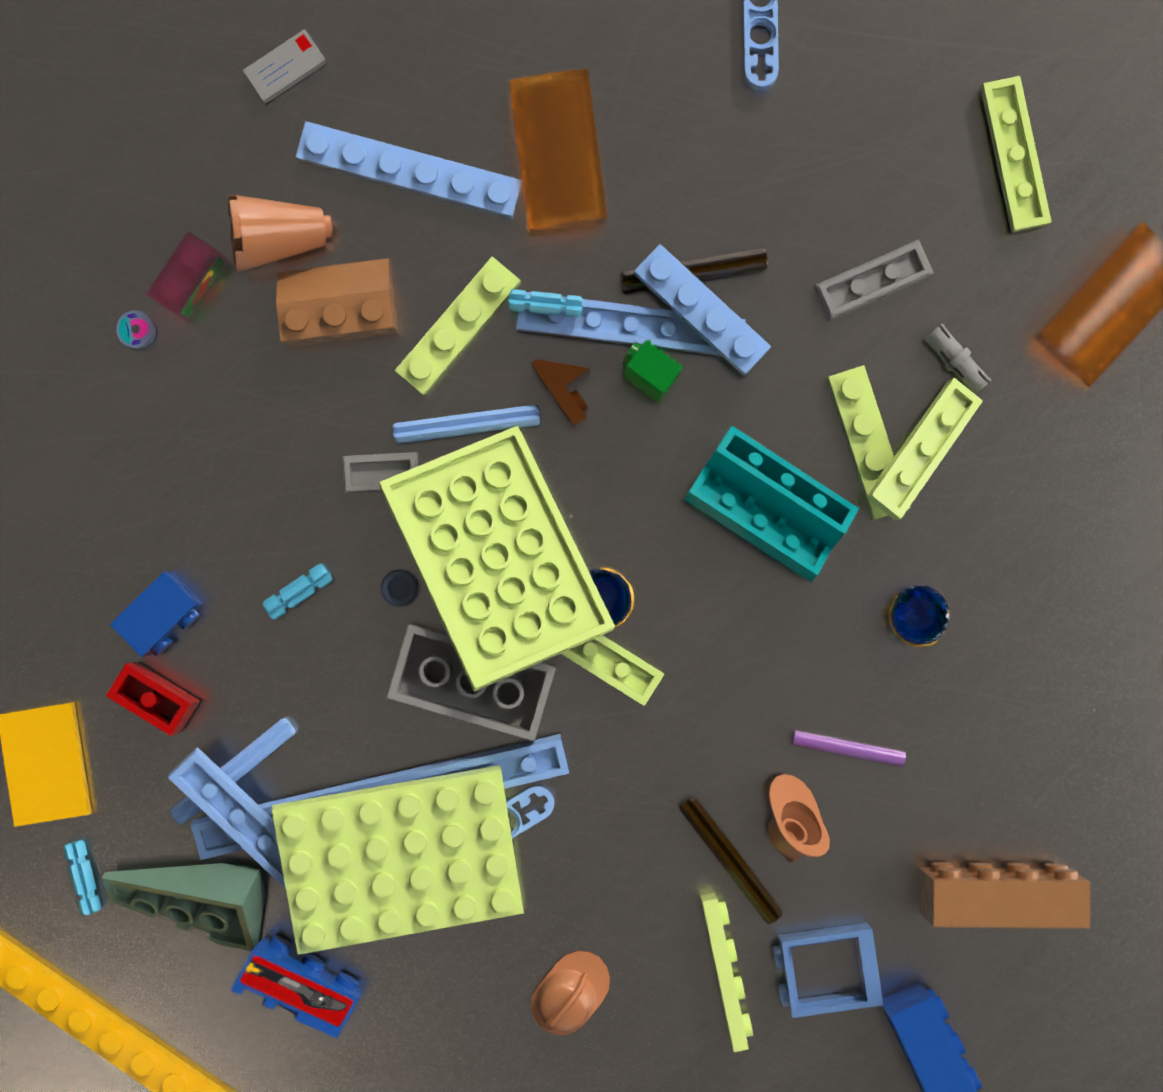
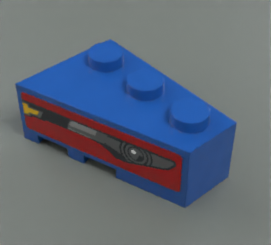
(299, 985)

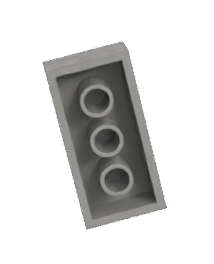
(434, 679)

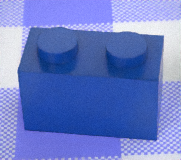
(157, 615)

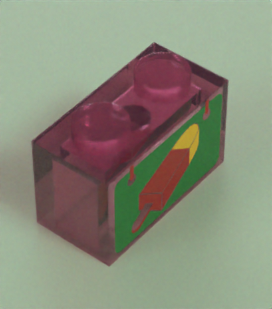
(187, 276)

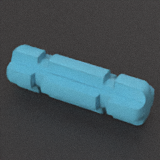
(545, 303)
(297, 591)
(82, 877)

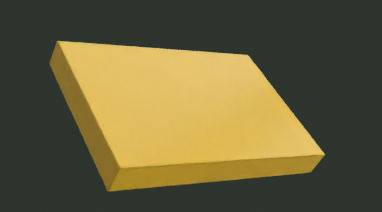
(44, 764)

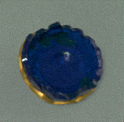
(615, 593)
(919, 615)

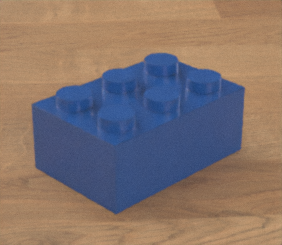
(928, 1041)

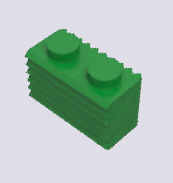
(650, 369)

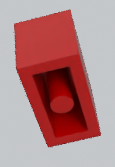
(152, 698)

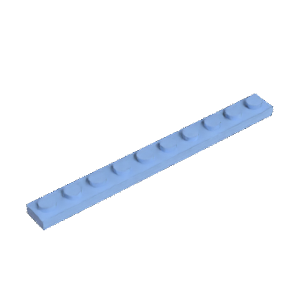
(518, 762)

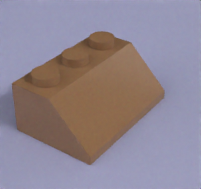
(335, 303)

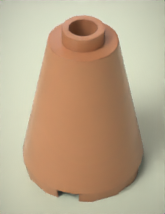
(273, 230)

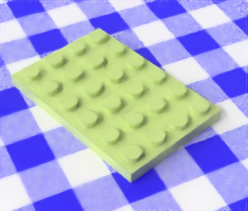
(496, 557)
(398, 859)

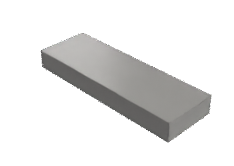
(874, 279)

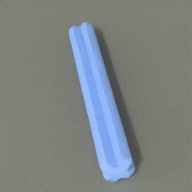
(466, 424)
(241, 764)

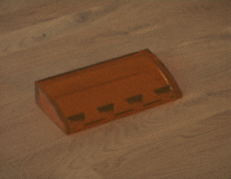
(558, 150)
(1108, 307)

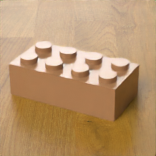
(1004, 896)

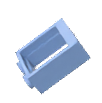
(870, 992)

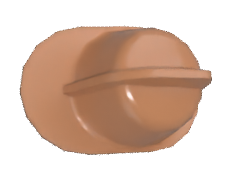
(796, 820)
(570, 993)

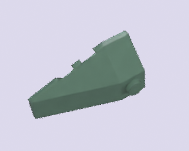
(209, 897)

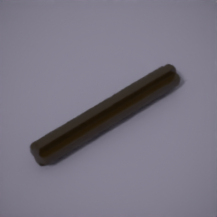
(709, 268)
(731, 860)

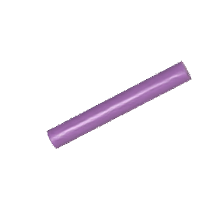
(848, 748)

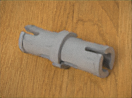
(957, 359)

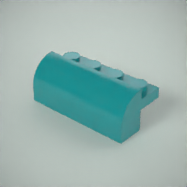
(771, 504)

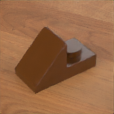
(557, 379)

